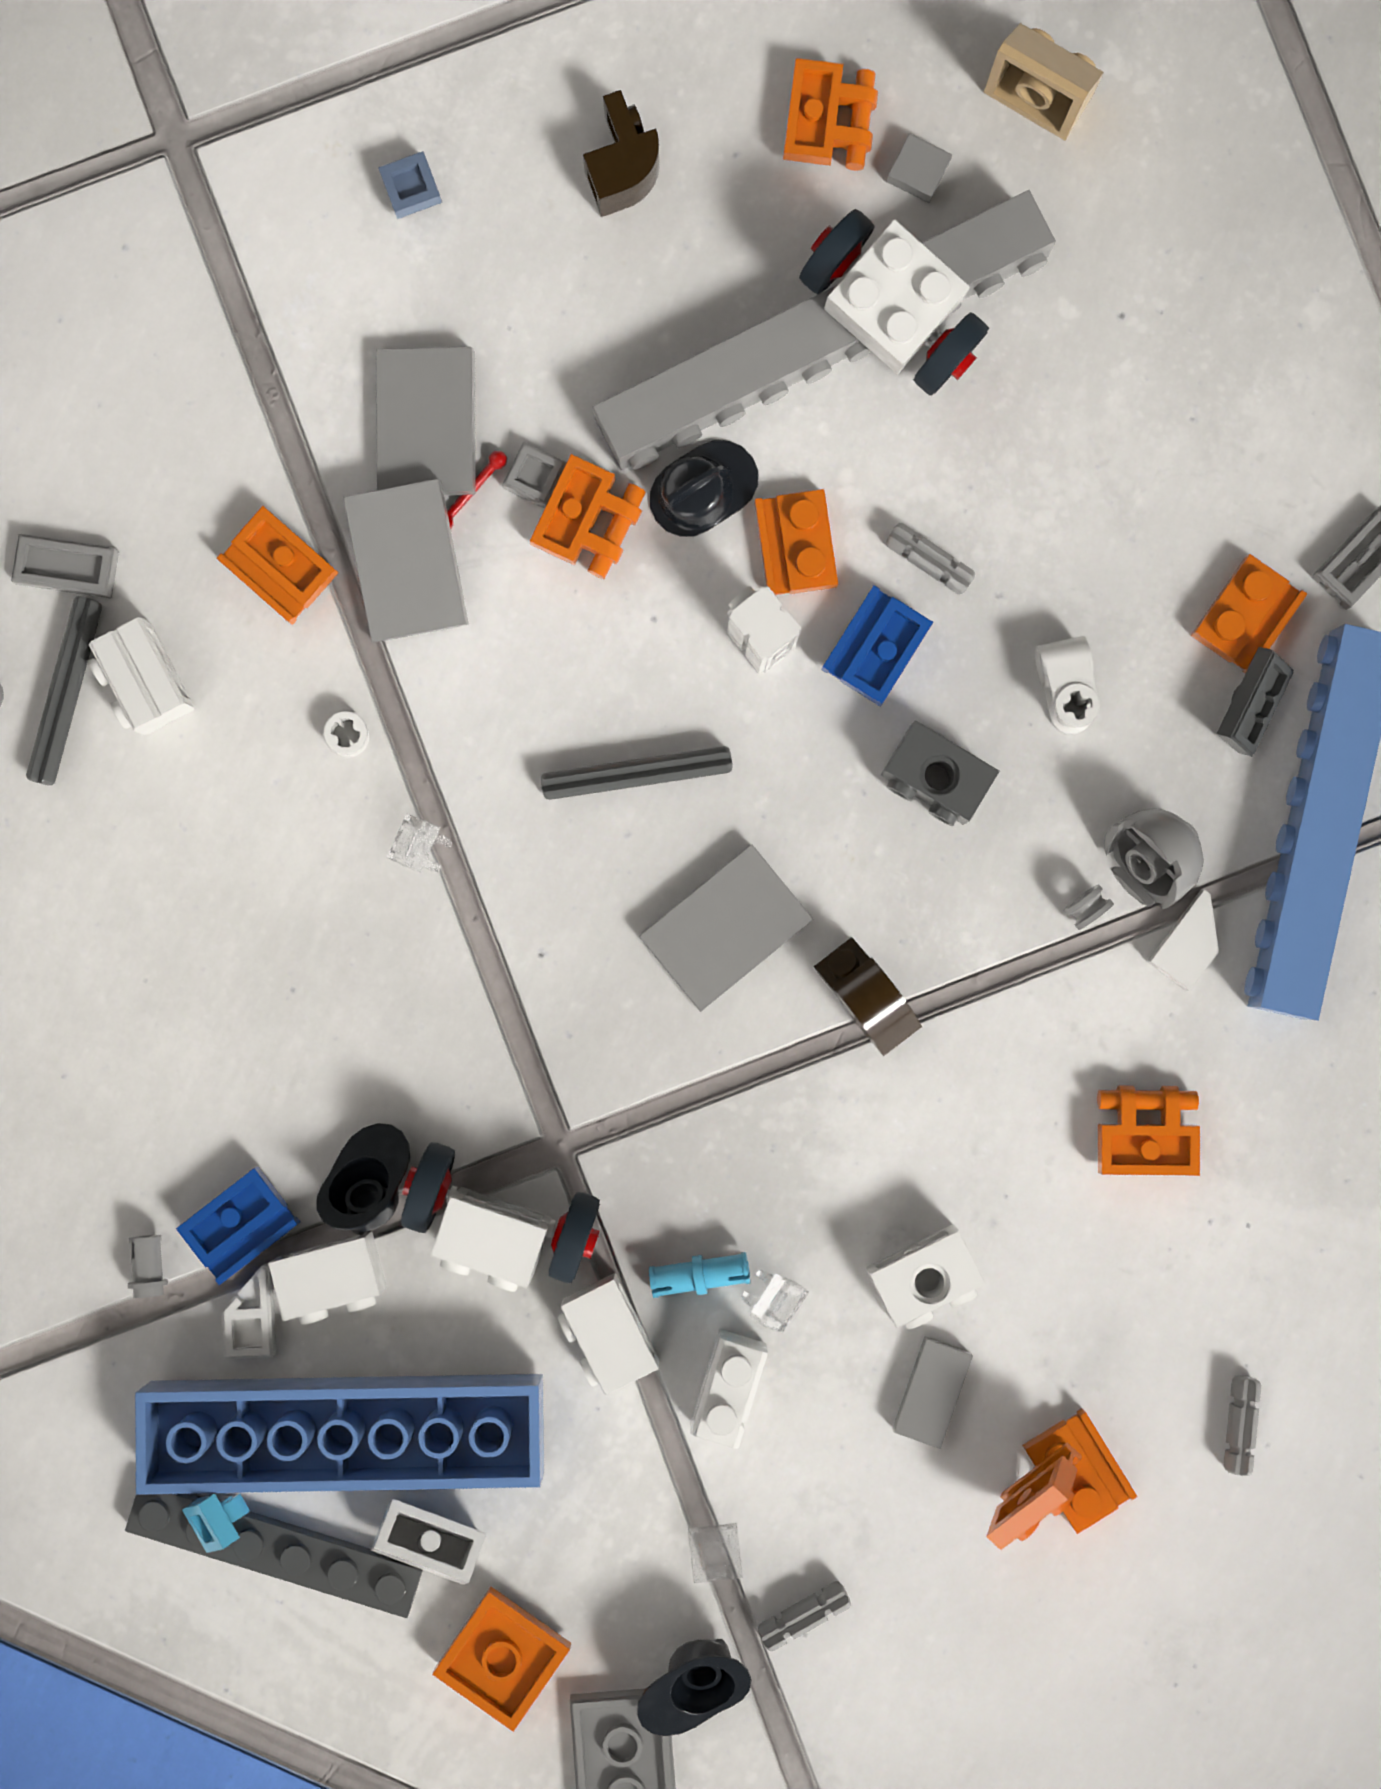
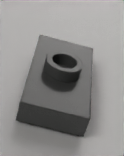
(1255, 701)

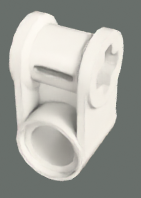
(1067, 674)

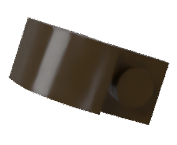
(627, 168)
(868, 996)

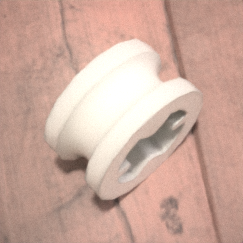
(334, 742)

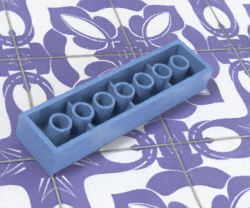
(339, 1434)

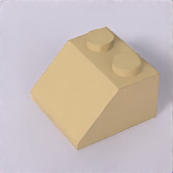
(1042, 80)

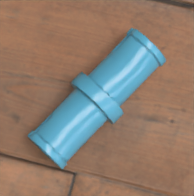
(699, 1275)

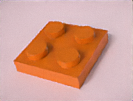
(502, 1659)

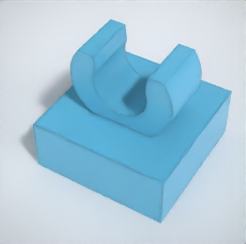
(214, 1520)

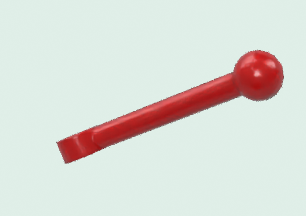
(496, 460)

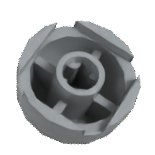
(1156, 856)

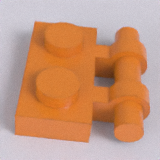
(814, 112)
(574, 509)
(1148, 1148)

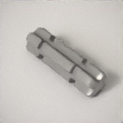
(930, 558)
(1242, 1425)
(804, 1616)

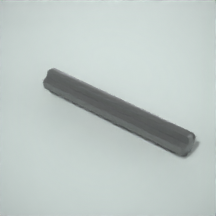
(64, 691)
(636, 773)

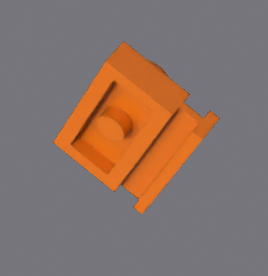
(796, 542)
(277, 565)
(1248, 613)
(1099, 1479)
(1035, 1496)

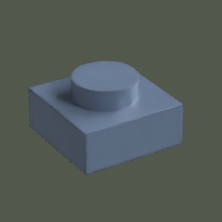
(410, 185)

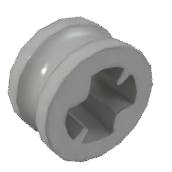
(1088, 907)

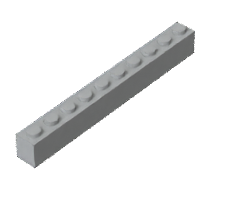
(802, 343)

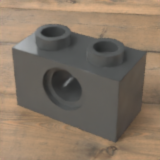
(967, 774)

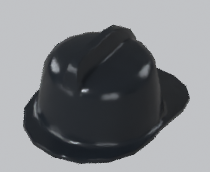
(703, 488)
(365, 1180)
(697, 1687)

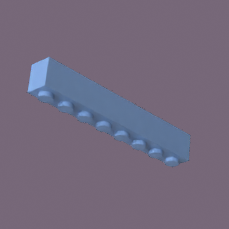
(1321, 827)

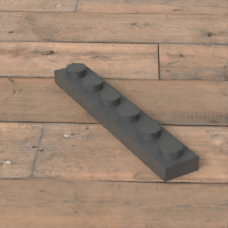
(286, 1554)

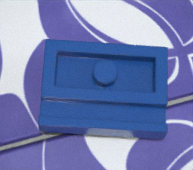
(877, 645)
(238, 1225)

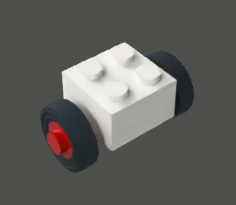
(894, 298)
(492, 1233)

